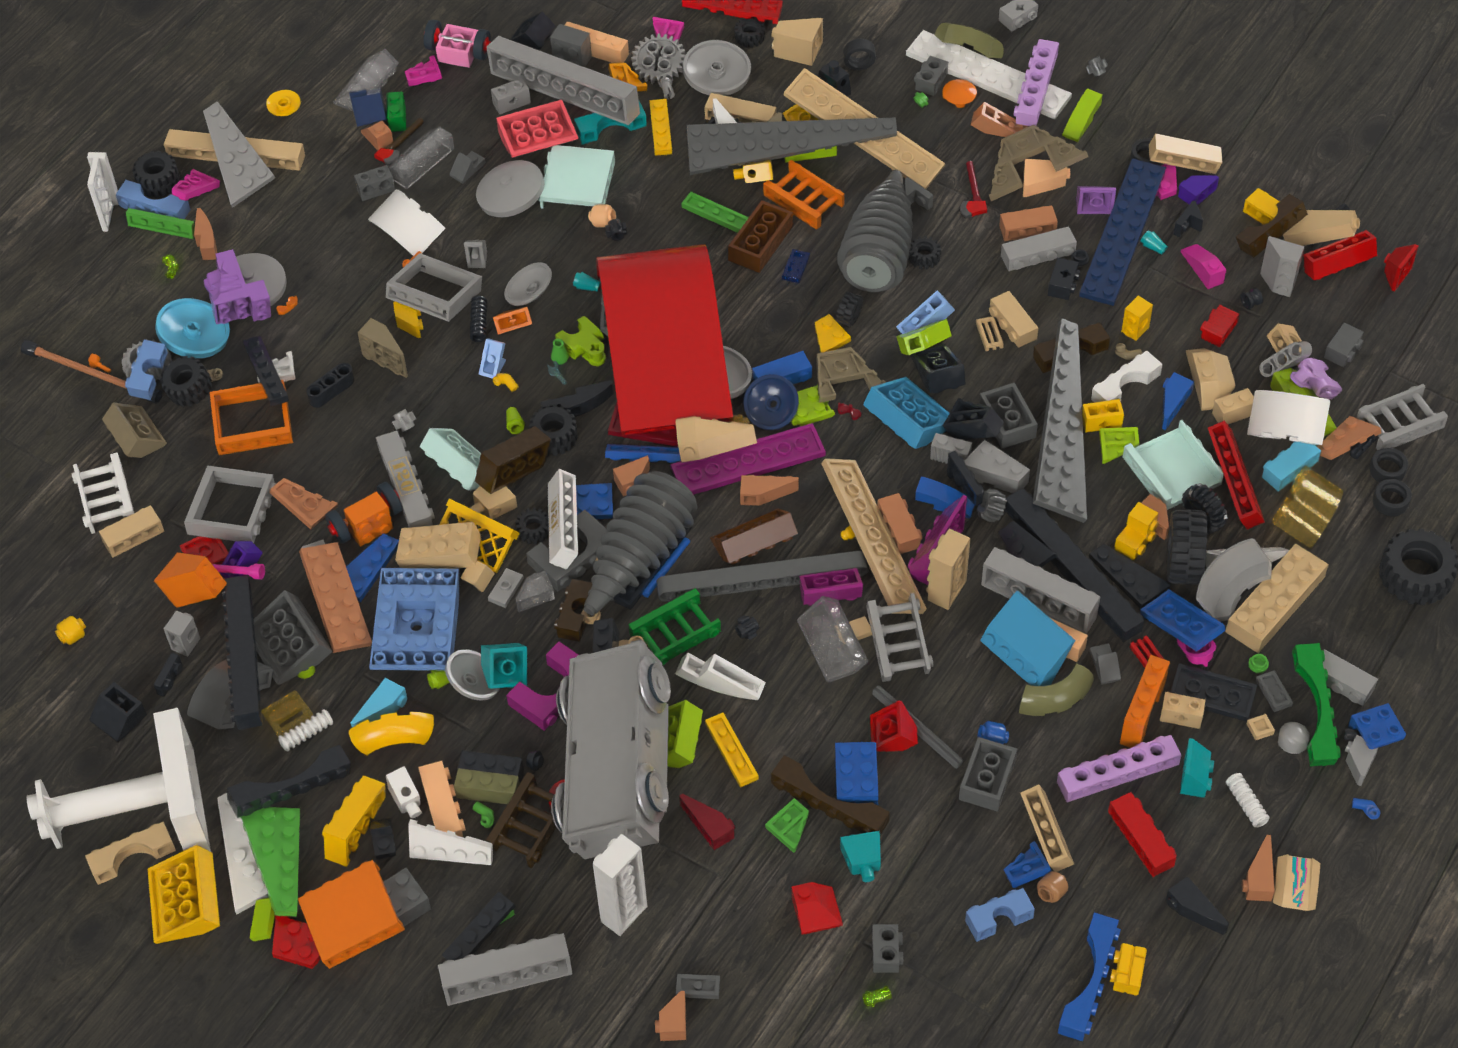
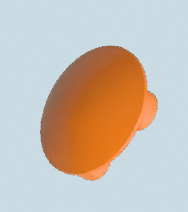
(959, 92)

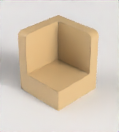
(478, 575)

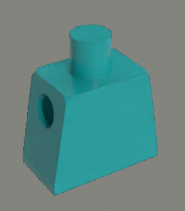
(862, 854)

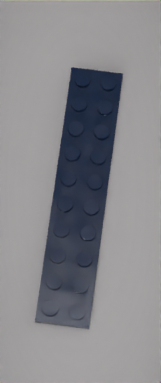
(1122, 232)

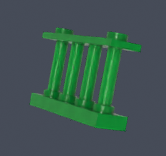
(670, 611)

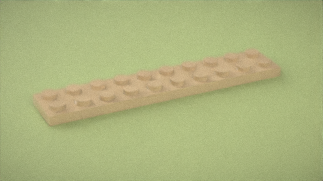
(895, 152)
(871, 532)

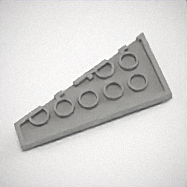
(238, 161)

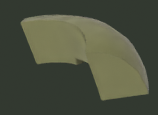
(962, 34)
(1059, 696)

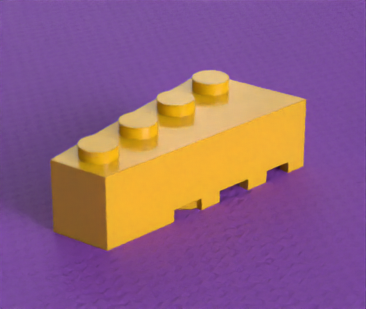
(352, 819)

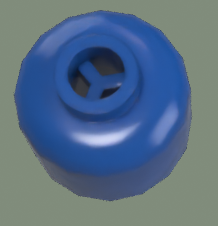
(994, 732)

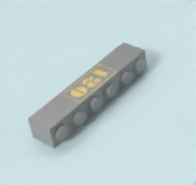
(404, 481)

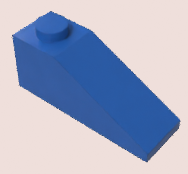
(1175, 395)

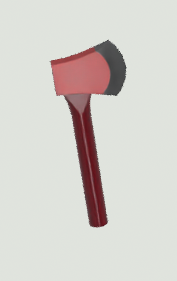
(977, 206)

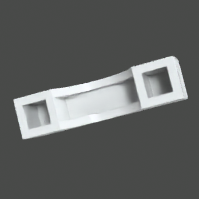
(1142, 369)

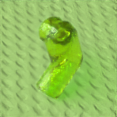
(171, 262)

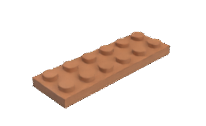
(335, 597)

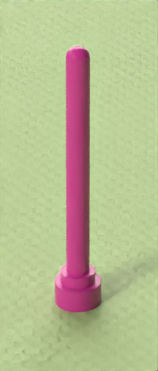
(255, 571)

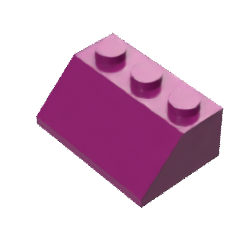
(834, 584)

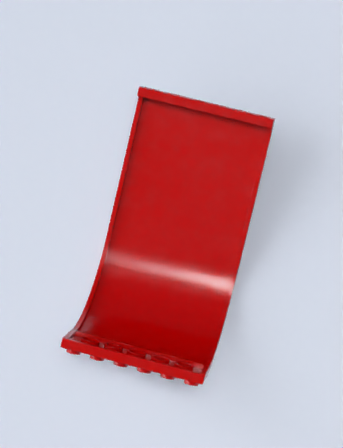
(664, 338)

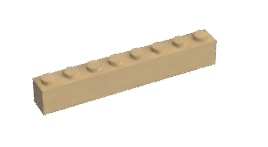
(200, 146)

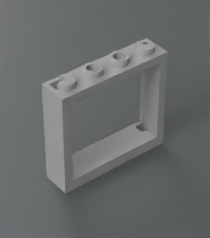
(429, 303)
(225, 531)

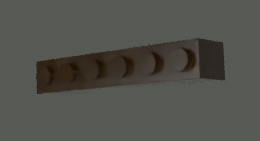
(862, 816)

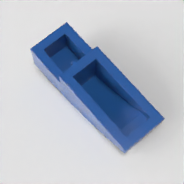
(940, 495)

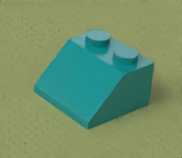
(504, 664)
(1196, 770)

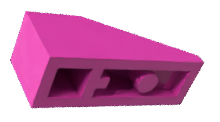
(1205, 265)

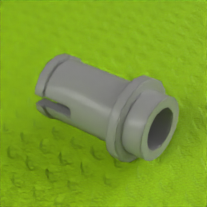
(666, 85)

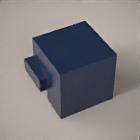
(368, 106)

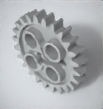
(644, 56)

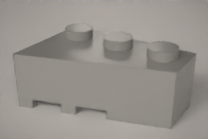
(997, 468)

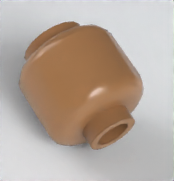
(1052, 887)

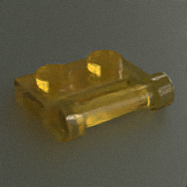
(285, 709)

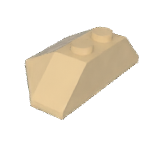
(1210, 376)

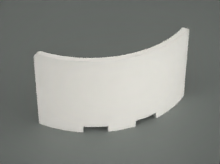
(406, 222)
(1288, 415)

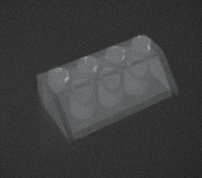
(370, 76)
(421, 156)
(832, 639)

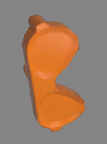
(292, 302)

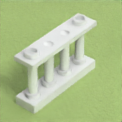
(117, 481)

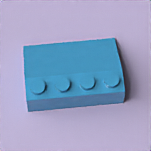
(907, 411)
(1028, 641)

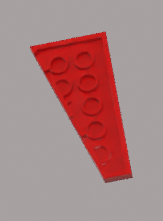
(741, 8)

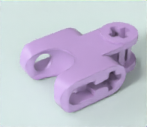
(1313, 376)

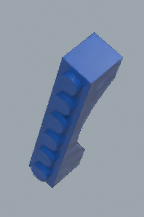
(1077, 1013)

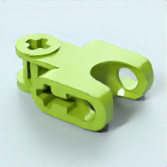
(585, 342)

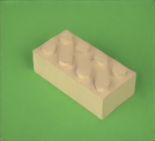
(439, 546)
(948, 568)

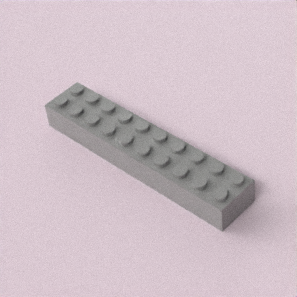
(564, 80)

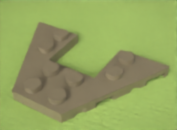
(1023, 146)

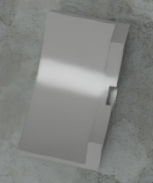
(1230, 575)

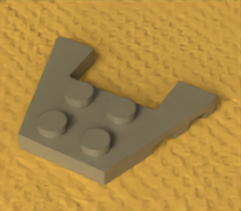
(840, 367)

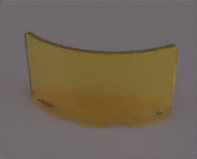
(1309, 507)

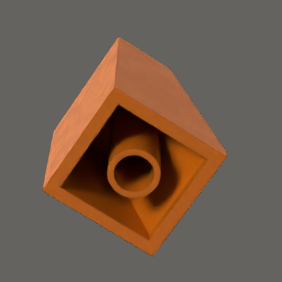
(189, 580)

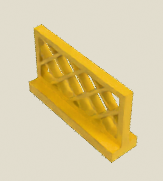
(485, 523)

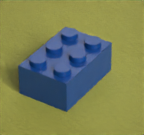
(856, 772)

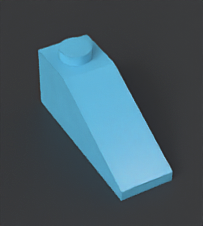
(384, 700)

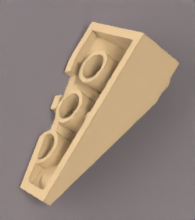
(706, 438)

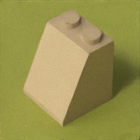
(798, 40)

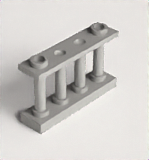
(1407, 433)
(884, 650)

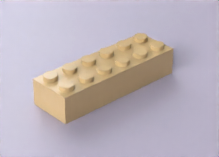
(1276, 598)

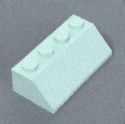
(453, 454)

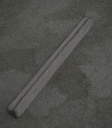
(922, 731)

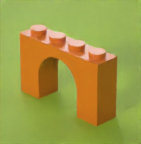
(1147, 693)

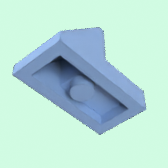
(492, 358)

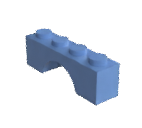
(132, 196)

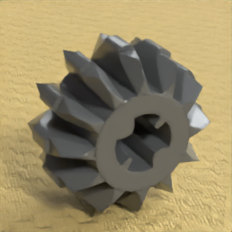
(992, 505)

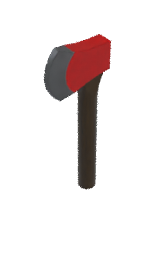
(389, 154)

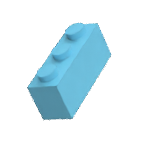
(1289, 464)

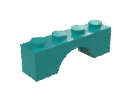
(590, 126)

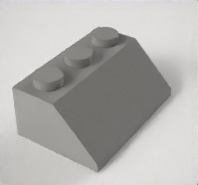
(1281, 265)

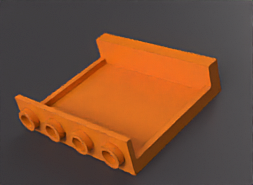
(350, 914)

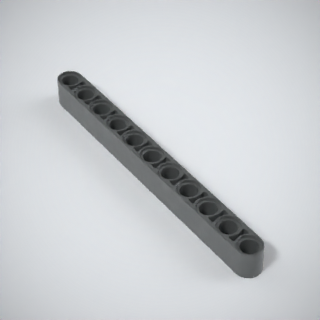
(756, 575)

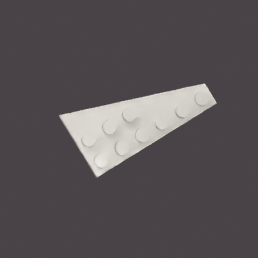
(243, 871)

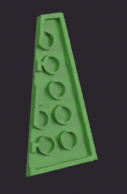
(275, 846)

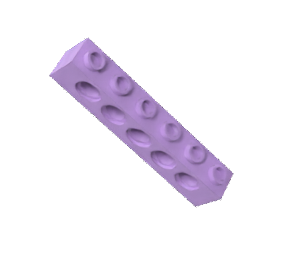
(1036, 82)
(1074, 789)

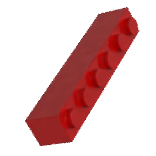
(1236, 475)

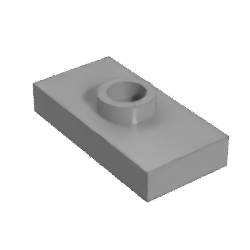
(505, 587)

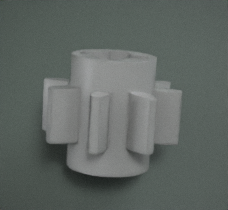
(404, 420)

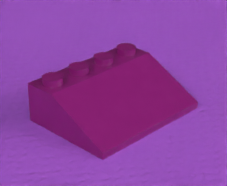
(951, 518)

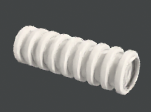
(305, 730)
(1247, 800)

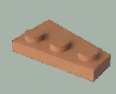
(1347, 435)
(305, 505)

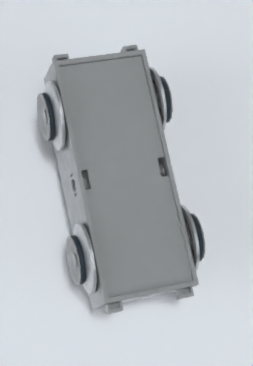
(621, 747)

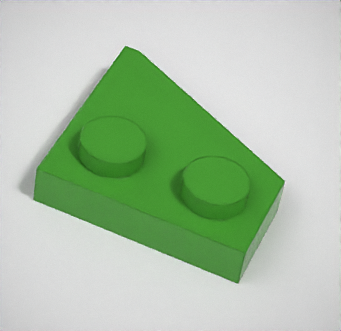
(789, 824)

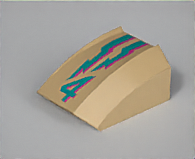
(1296, 882)

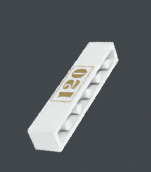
(562, 519)

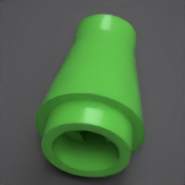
(559, 352)

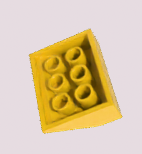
(183, 895)

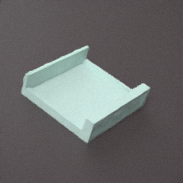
(577, 176)
(1173, 464)

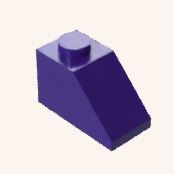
(1197, 188)
(242, 554)

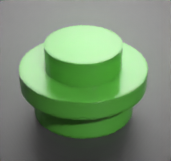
(921, 99)
(1258, 663)

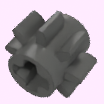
(1097, 66)

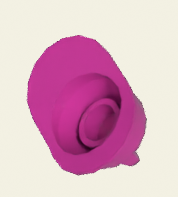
(1202, 656)

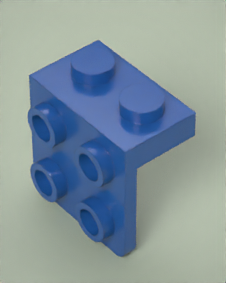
(1378, 726)

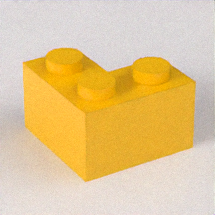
(1138, 531)

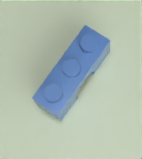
(149, 355)
(1013, 905)

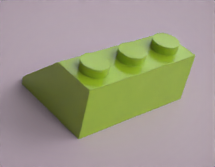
(683, 732)

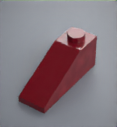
(710, 822)

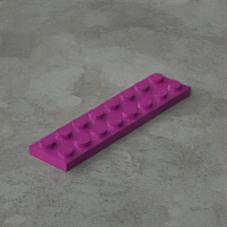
(765, 456)

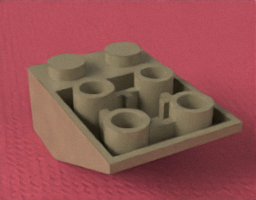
(381, 347)

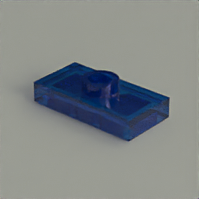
(795, 266)

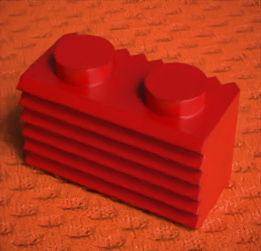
(1219, 325)

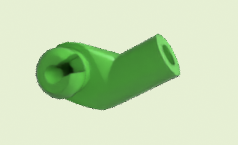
(486, 813)

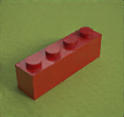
(1340, 255)
(1142, 834)

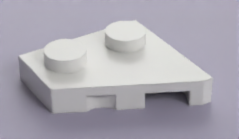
(285, 367)

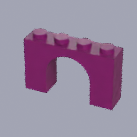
(539, 708)

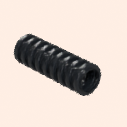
(478, 318)

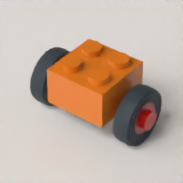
(367, 517)

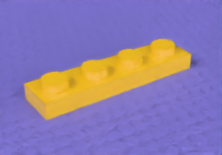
(660, 127)
(731, 749)

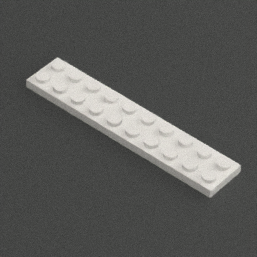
(984, 71)

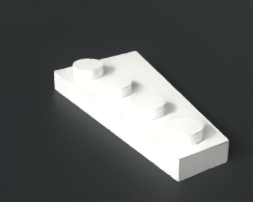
(433, 844)

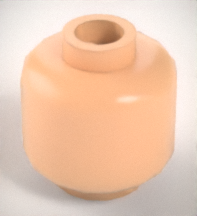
(601, 215)

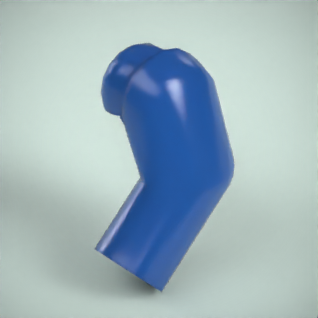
(1367, 806)

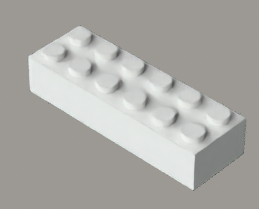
(620, 884)

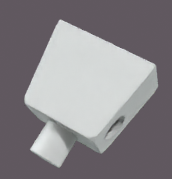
(404, 792)

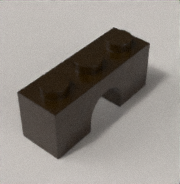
(570, 624)

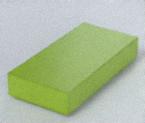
(262, 920)

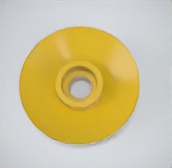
(283, 103)

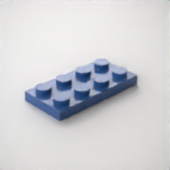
(1182, 620)

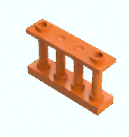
(800, 208)

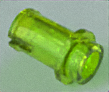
(876, 996)

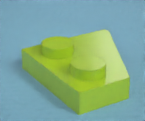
(1114, 439)

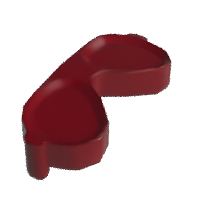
(843, 409)

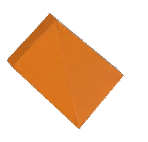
(512, 320)

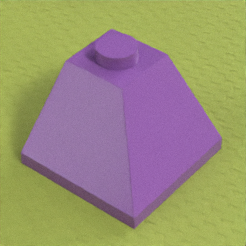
(1095, 199)

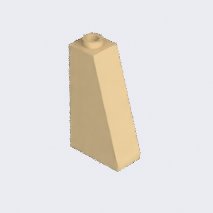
(1323, 227)

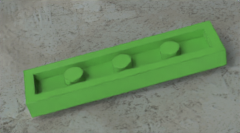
(714, 212)
(160, 223)

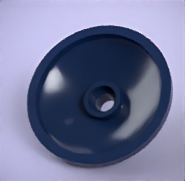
(764, 392)

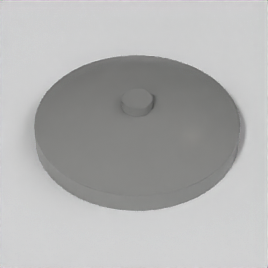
(716, 67)
(510, 188)
(263, 267)
(738, 372)

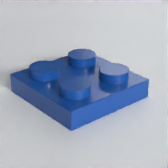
(595, 499)

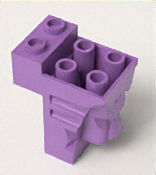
(230, 295)

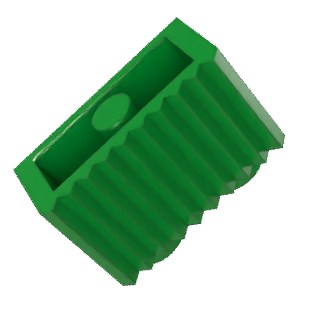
(396, 111)

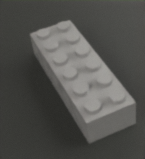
(1049, 592)
(505, 969)

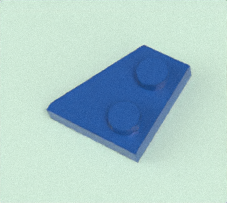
(1027, 867)

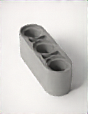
(1293, 358)

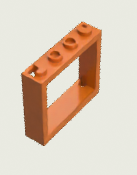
(250, 440)

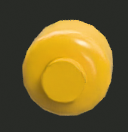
(70, 630)

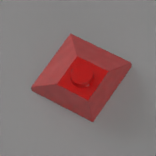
(1399, 264)
(893, 728)
(815, 907)

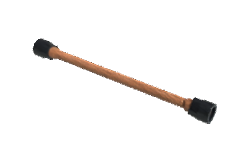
(32, 349)

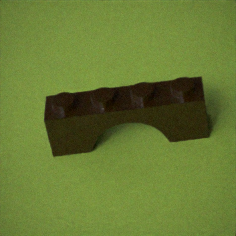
(1254, 239)
(1091, 339)

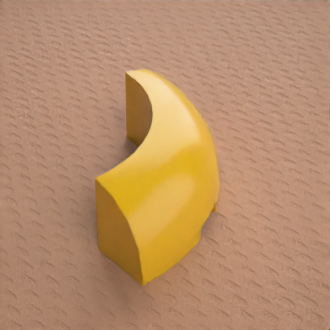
(392, 730)

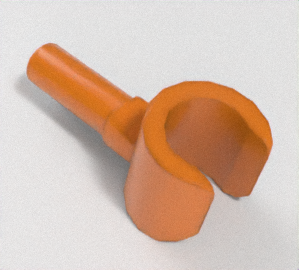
(94, 362)

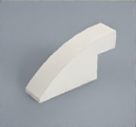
(720, 676)

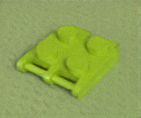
(810, 408)

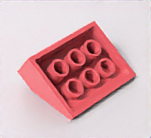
(536, 128)

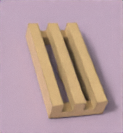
(992, 344)

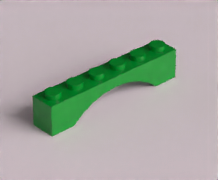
(1308, 663)

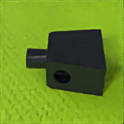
(836, 77)

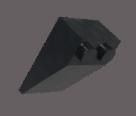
(939, 368)

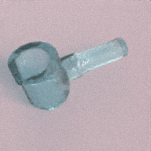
(554, 371)

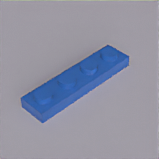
(635, 452)

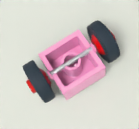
(456, 44)

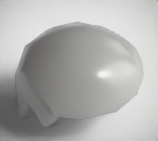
(1293, 737)

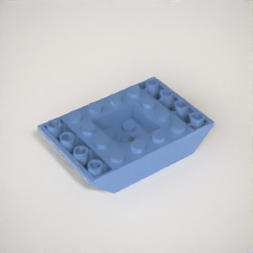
(411, 599)

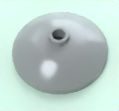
(528, 284)
(466, 675)

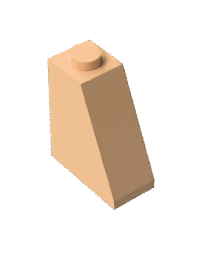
(1042, 177)

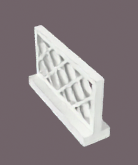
(102, 187)

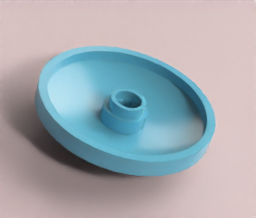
(191, 329)

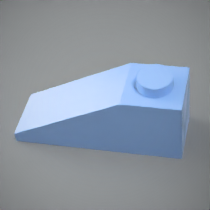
(931, 311)

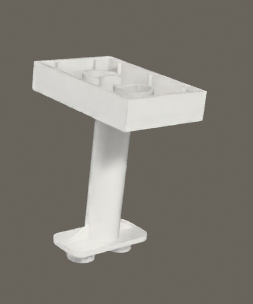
(175, 785)

